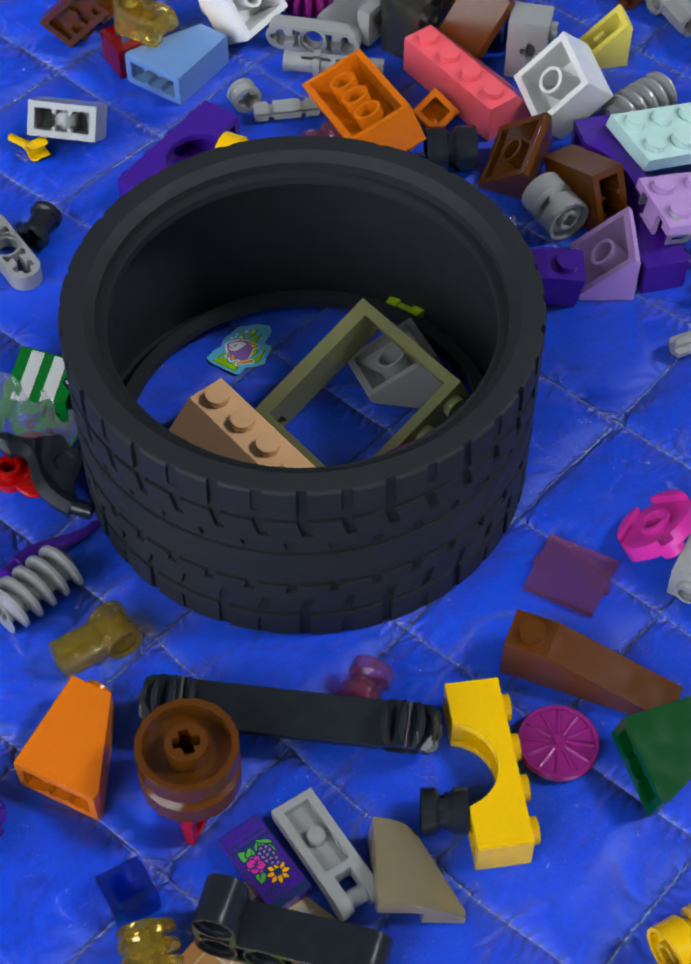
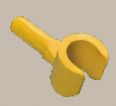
(35, 148)

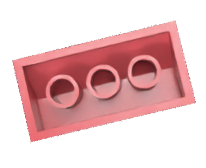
(464, 80)

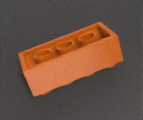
(364, 104)

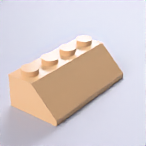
(232, 428)

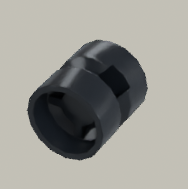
(452, 148)

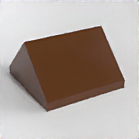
(476, 23)
(517, 155)

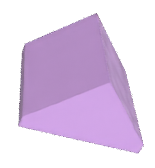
(610, 259)

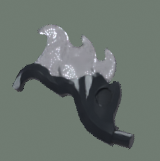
(45, 443)

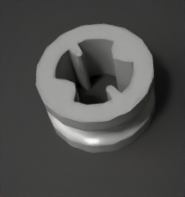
(238, 89)

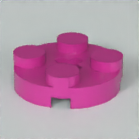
(657, 528)

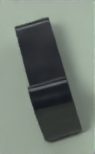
(261, 933)

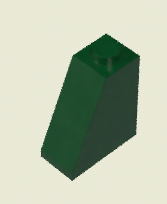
(657, 751)

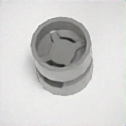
(555, 206)

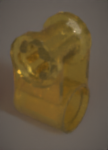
(141, 21)

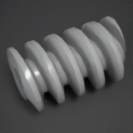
(645, 93)
(34, 584)

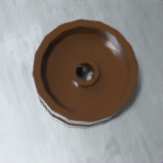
(188, 760)

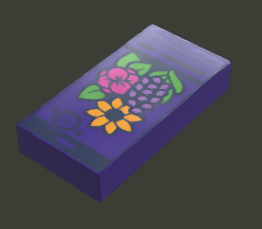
(264, 864)

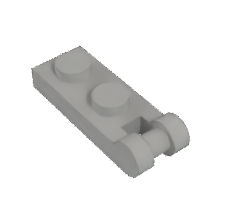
(325, 852)

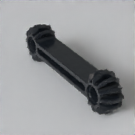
(306, 715)

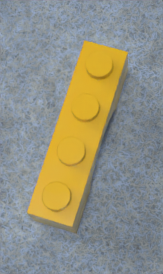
(500, 822)

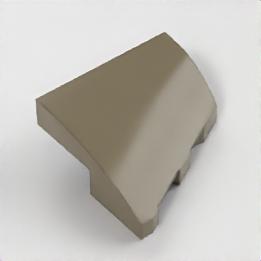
(408, 876)

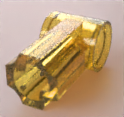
(106, 634)

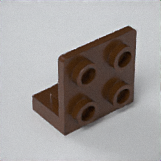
(76, 18)

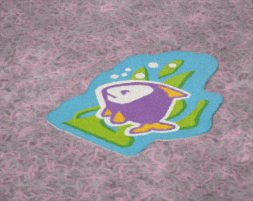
(242, 349)

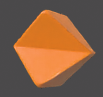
(435, 110)

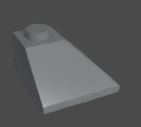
(391, 374)

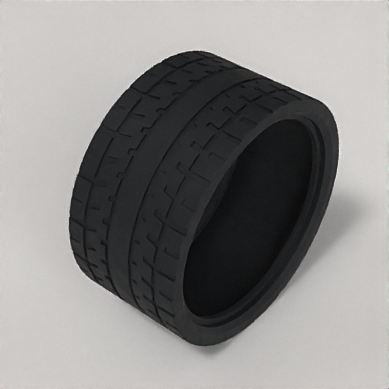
(296, 229)

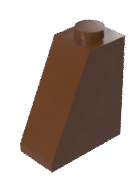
(593, 178)

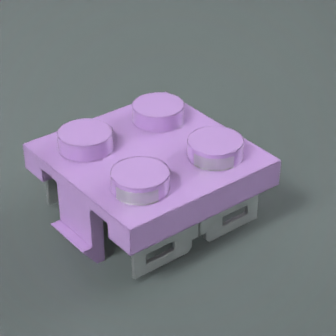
(667, 201)

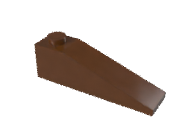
(581, 667)

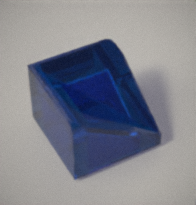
(128, 892)

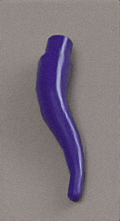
(62, 542)

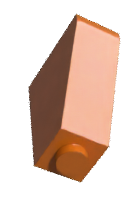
(72, 748)

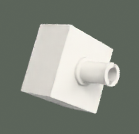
(240, 18)
(563, 83)

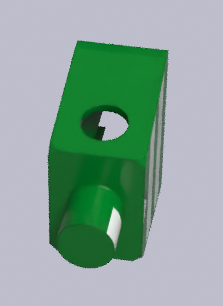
(46, 372)

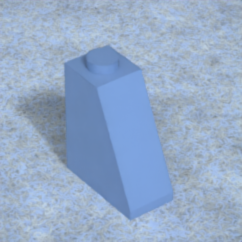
(179, 63)

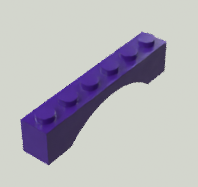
(661, 264)

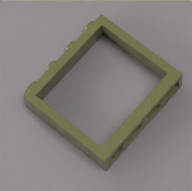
(334, 352)

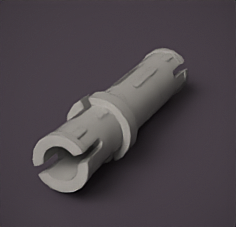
(316, 61)

